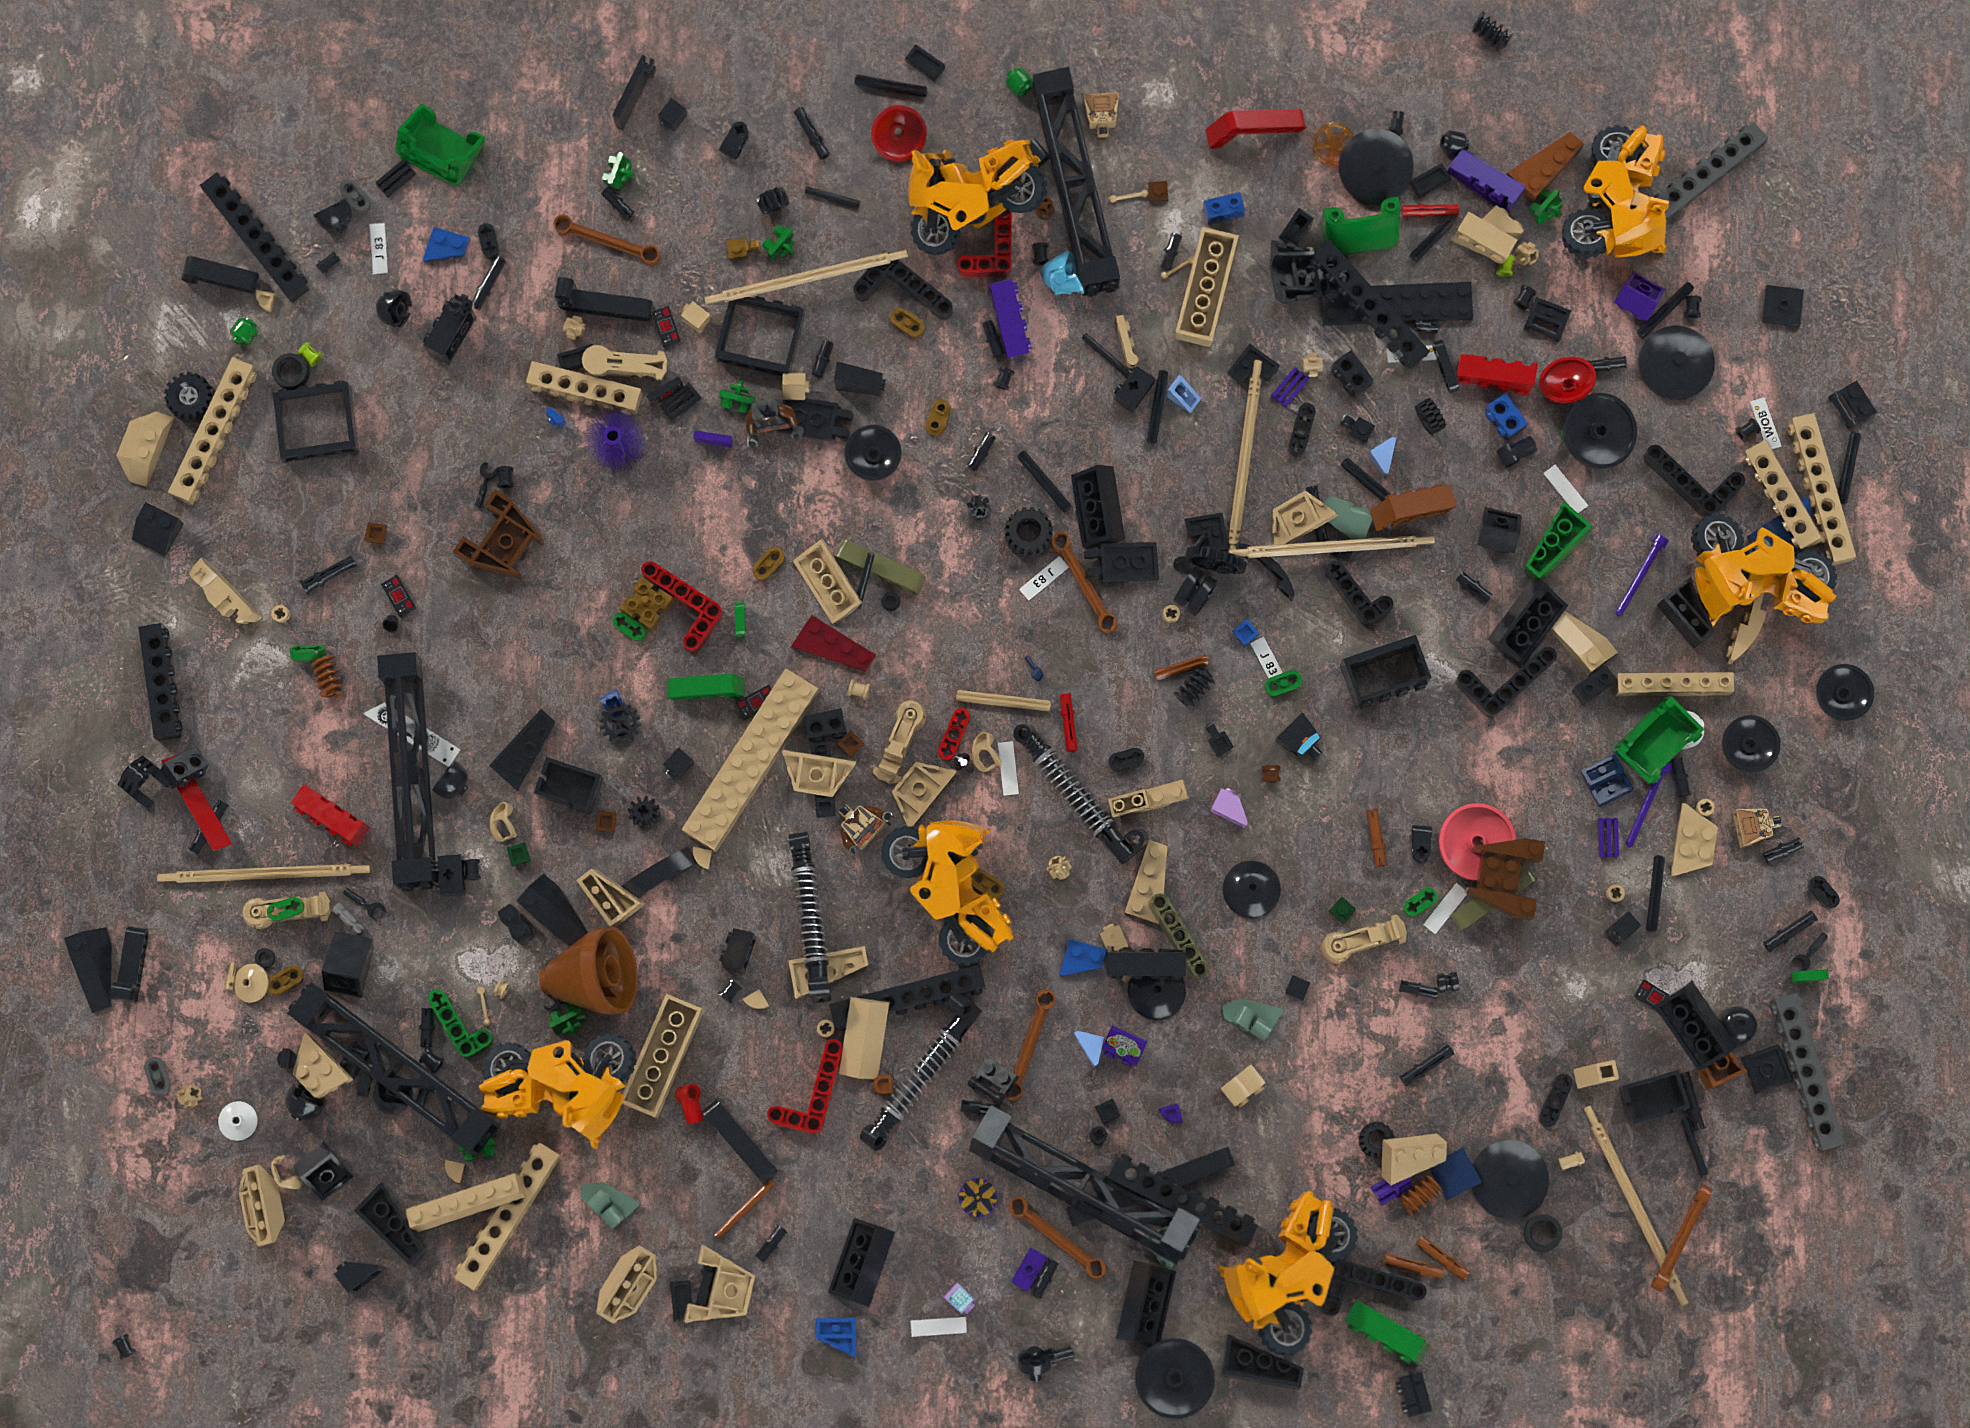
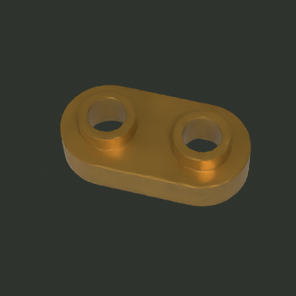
(908, 322)
(938, 417)
(768, 564)
(987, 883)
(285, 980)

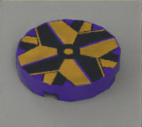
(978, 1197)

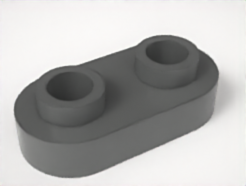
(356, 196)
(156, 1077)

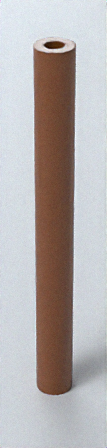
(744, 1209)

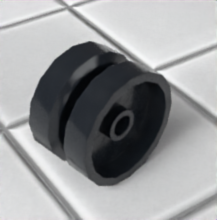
(1195, 591)

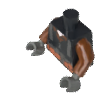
(768, 417)

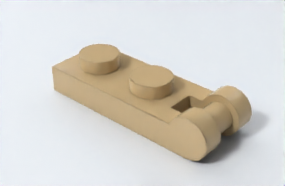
(1126, 342)

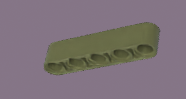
(881, 568)
(1476, 909)
(1177, 925)

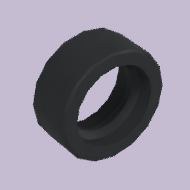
(283, 359)
(1557, 1233)

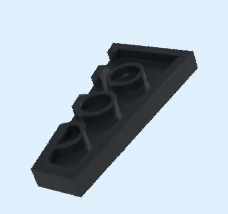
(522, 751)

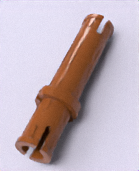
(1376, 838)
(1443, 1258)
(1409, 1265)

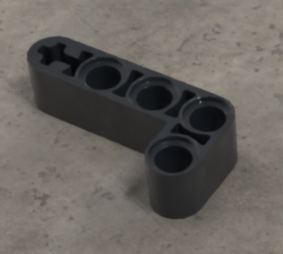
(219, 274)
(1355, 591)
(131, 966)

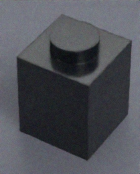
(672, 115)
(678, 764)

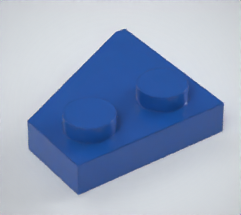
(445, 245)
(1082, 958)
(838, 1333)

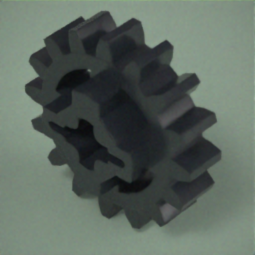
(626, 726)

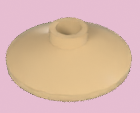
(257, 985)

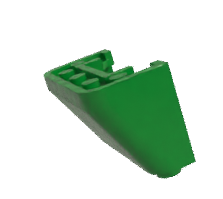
(437, 147)
(1362, 233)
(1658, 739)

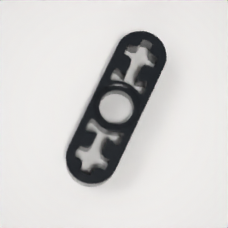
(1445, 366)
(1300, 415)
(1544, 1111)

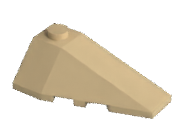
(1583, 643)

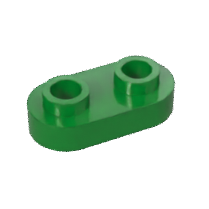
(1282, 683)

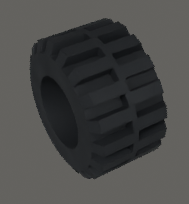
(1034, 517)

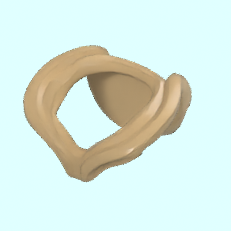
(984, 742)
(501, 812)
(293, 1182)

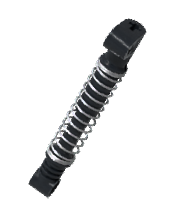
(1102, 825)
(815, 956)
(949, 1037)

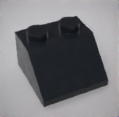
(156, 529)
(1499, 530)
(738, 950)
(322, 1170)
(356, 1275)

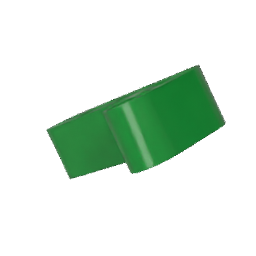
(706, 686)
(454, 1022)

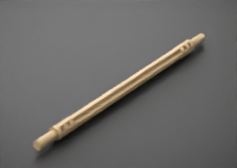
(805, 277)
(1245, 456)
(1332, 546)
(264, 873)
(1633, 1200)

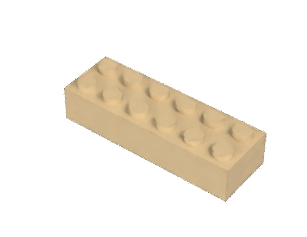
(1206, 287)
(662, 1056)

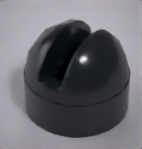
(390, 623)

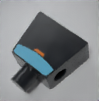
(1300, 738)

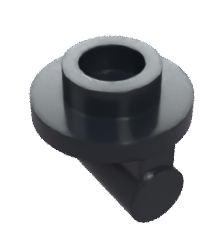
(962, 761)
(286, 1058)

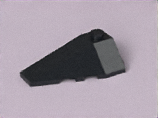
(550, 906)
(91, 959)

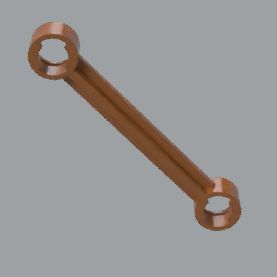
(606, 240)
(1083, 582)
(1030, 1041)
(1699, 1201)
(1056, 1237)

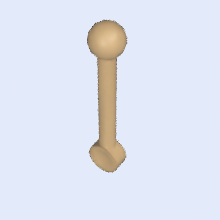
(1113, 199)
(1164, 275)
(481, 991)

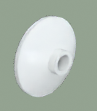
(247, 1123)

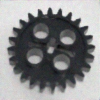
(1215, 560)

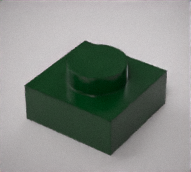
(518, 854)
(1342, 910)

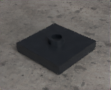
(1782, 305)

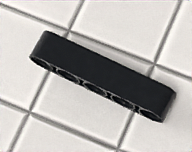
(740, 1141)

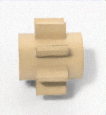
(1527, 253)
(574, 327)
(1312, 364)
(1059, 867)
(189, 1095)

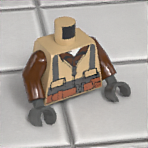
(862, 826)

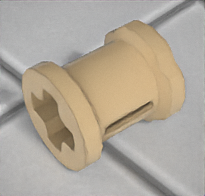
(858, 689)

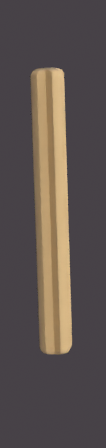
(1003, 700)

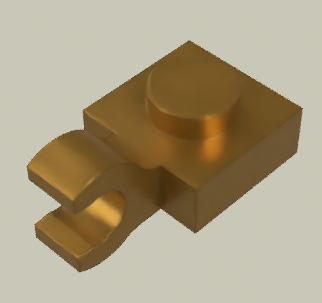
(738, 248)

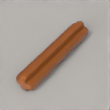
(1181, 667)

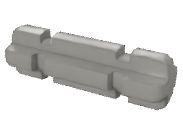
(348, 919)

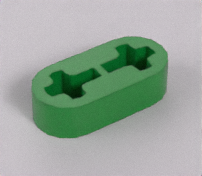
(740, 621)
(631, 623)
(307, 652)
(1417, 898)
(287, 913)
(1810, 976)

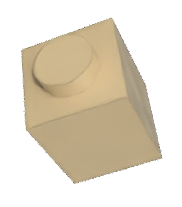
(695, 317)
(794, 386)

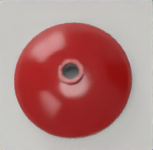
(898, 146)
(1567, 380)

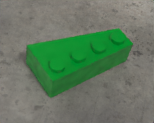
(1559, 540)
(1387, 1332)

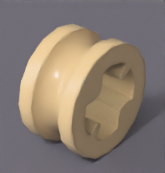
(1173, 608)
(285, 610)
(1702, 802)
(1609, 894)
(501, 989)
(829, 1033)

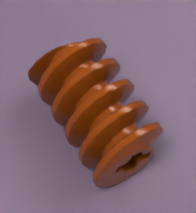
(326, 677)
(1420, 1195)

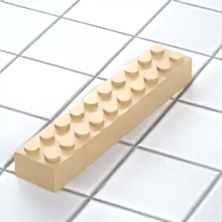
(750, 760)

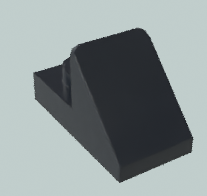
(1297, 227)

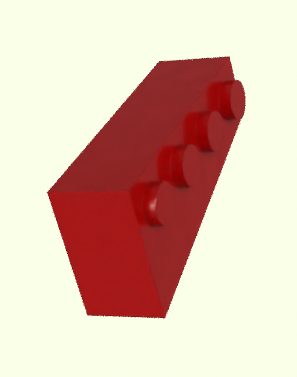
(1496, 374)
(330, 815)

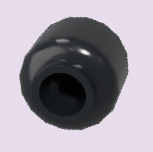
(1453, 142)

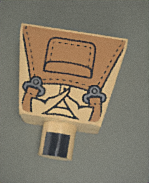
(1101, 111)
(1754, 825)

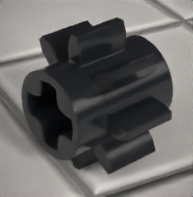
(460, 305)
(979, 506)

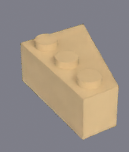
(609, 897)

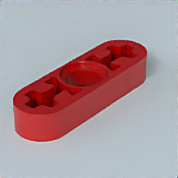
(954, 719)

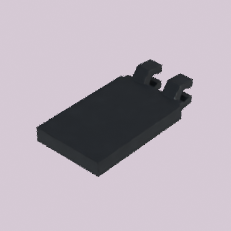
(633, 91)
(819, 419)
(1124, 562)

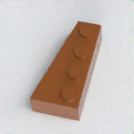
(1546, 165)
(1412, 506)
(1721, 1071)

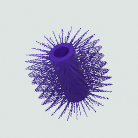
(615, 440)

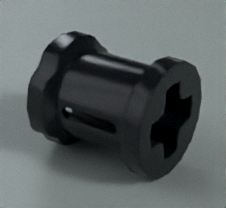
(1040, 253)
(1524, 297)
(1693, 306)
(1003, 378)
(1748, 429)
(505, 477)
(472, 869)
(729, 990)
(431, 1060)
(1101, 1140)
(124, 1346)

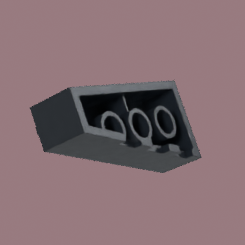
(1146, 963)
(390, 1223)
(1256, 1365)

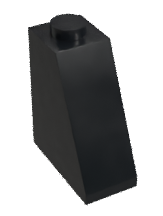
(858, 380)

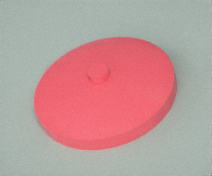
(1470, 827)

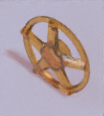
(1333, 142)

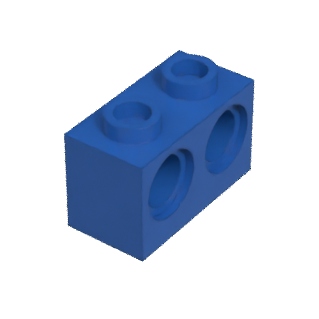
(1224, 208)
(1510, 414)

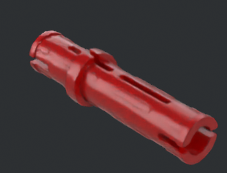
(1430, 210)
(1068, 722)

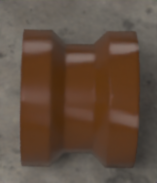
(1047, 205)
(1271, 774)

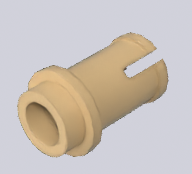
(1571, 1161)

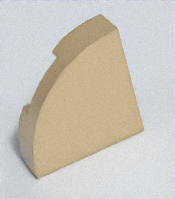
(265, 300)
(702, 857)
(756, 1000)
(455, 1170)

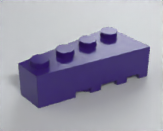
(1486, 181)
(1009, 318)

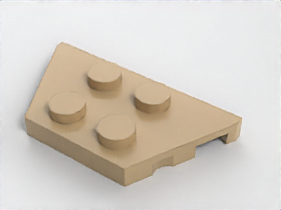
(1299, 517)
(816, 773)
(920, 789)
(1693, 842)
(317, 1068)

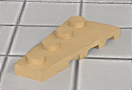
(840, 965)

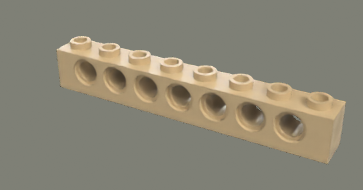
(235, 370)
(1808, 425)
(474, 1279)

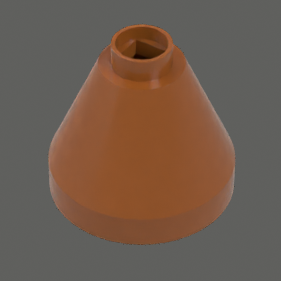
(594, 973)

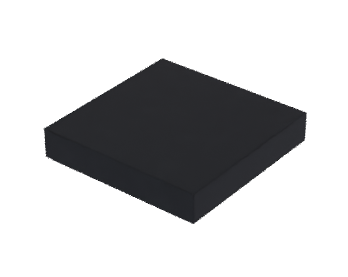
(1766, 1069)

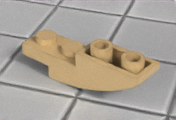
(1745, 634)
(1148, 799)

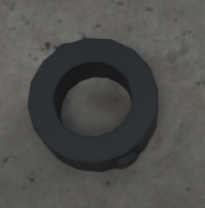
(260, 952)

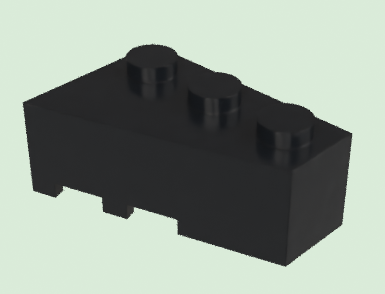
(1687, 614)

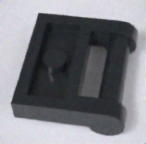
(1548, 313)
(1857, 402)
(998, 1076)

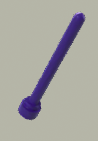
(1659, 543)
(1645, 807)

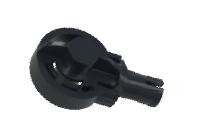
(1041, 1360)

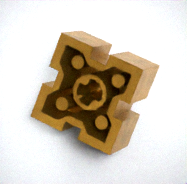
(647, 604)

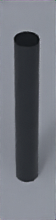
(833, 197)
(1104, 353)
(865, 576)
(1694, 1147)

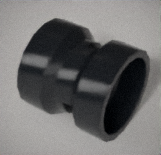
(1444, 984)

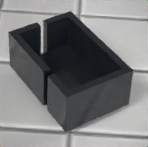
(568, 785)
(1654, 1097)

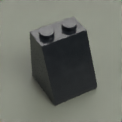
(347, 964)

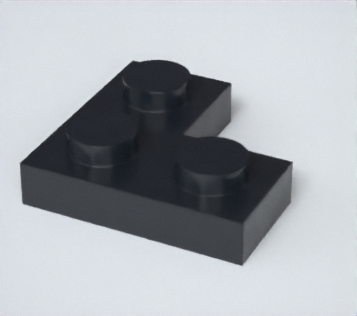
(1244, 365)
(1210, 525)

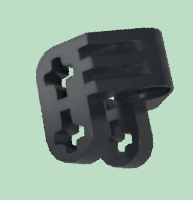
(136, 775)

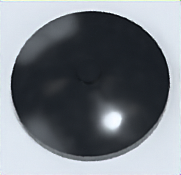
(1375, 166)
(1676, 362)
(1600, 430)
(1511, 1178)
(1175, 1378)

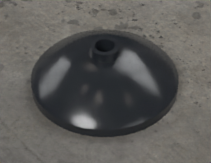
(872, 440)
(1853, 683)
(1763, 741)
(1247, 902)
(1156, 1005)

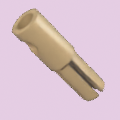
(231, 976)

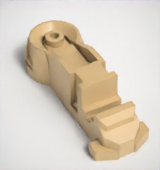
(601, 362)
(222, 593)
(909, 719)
(256, 916)
(1339, 946)

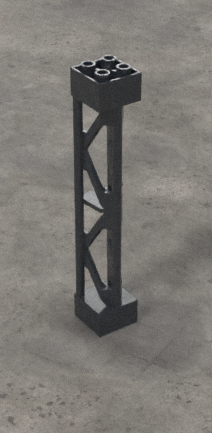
(1097, 275)
(397, 674)
(316, 1005)
(1173, 1244)

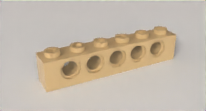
(540, 371)
(1754, 457)
(1674, 684)

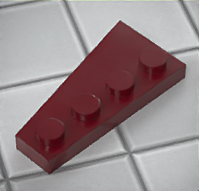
(824, 641)

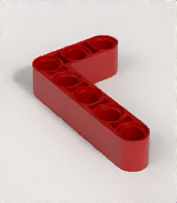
(1253, 122)
(992, 260)
(687, 600)
(817, 1095)

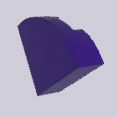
(1171, 1113)

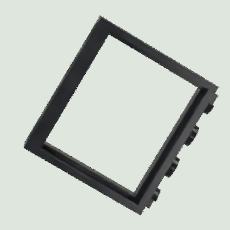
(753, 363)
(319, 450)

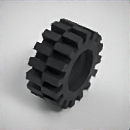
(1430, 416)
(1367, 1131)

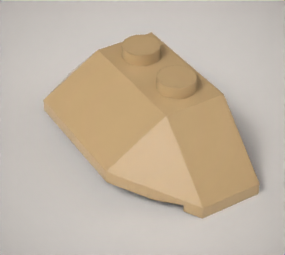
(143, 446)
(261, 1205)
(627, 1285)

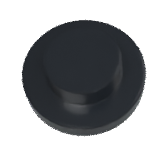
(890, 602)

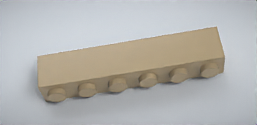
(466, 1202)

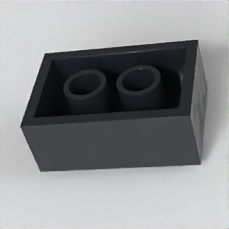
(447, 334)

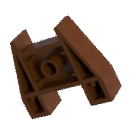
(503, 543)
(1500, 876)

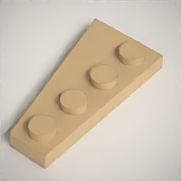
(1148, 882)

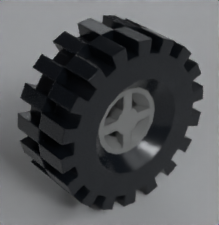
(183, 390)

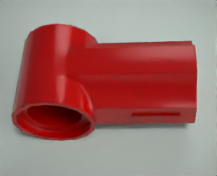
(689, 1097)

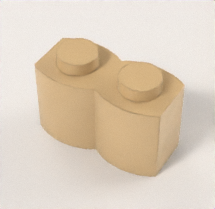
(1243, 1086)

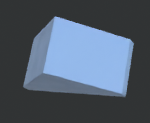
(1183, 394)
(1382, 456)
(1091, 1045)

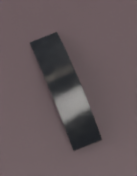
(1285, 585)
(824, 804)
(660, 872)

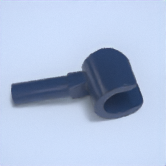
(1037, 674)

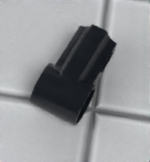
(1512, 453)

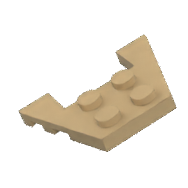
(729, 1292)

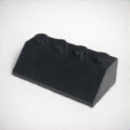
(1097, 506)
(1528, 621)
(1695, 1026)
(861, 1262)
(1146, 1304)

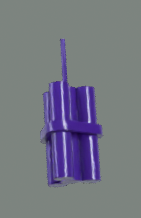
(1385, 1192)

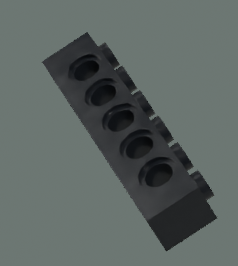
(148, 635)

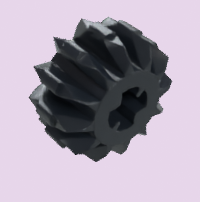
(772, 200)
(651, 808)

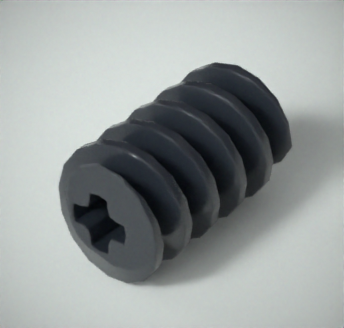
(1491, 32)
(1194, 686)

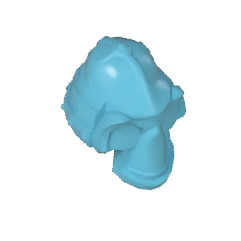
(1061, 274)

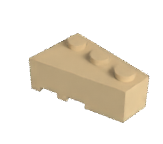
(1484, 238)
(1411, 1155)

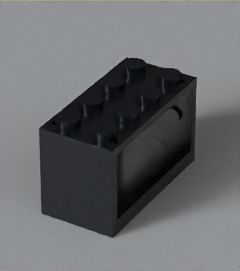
(1380, 653)

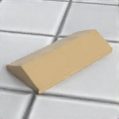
(827, 581)
(864, 1038)

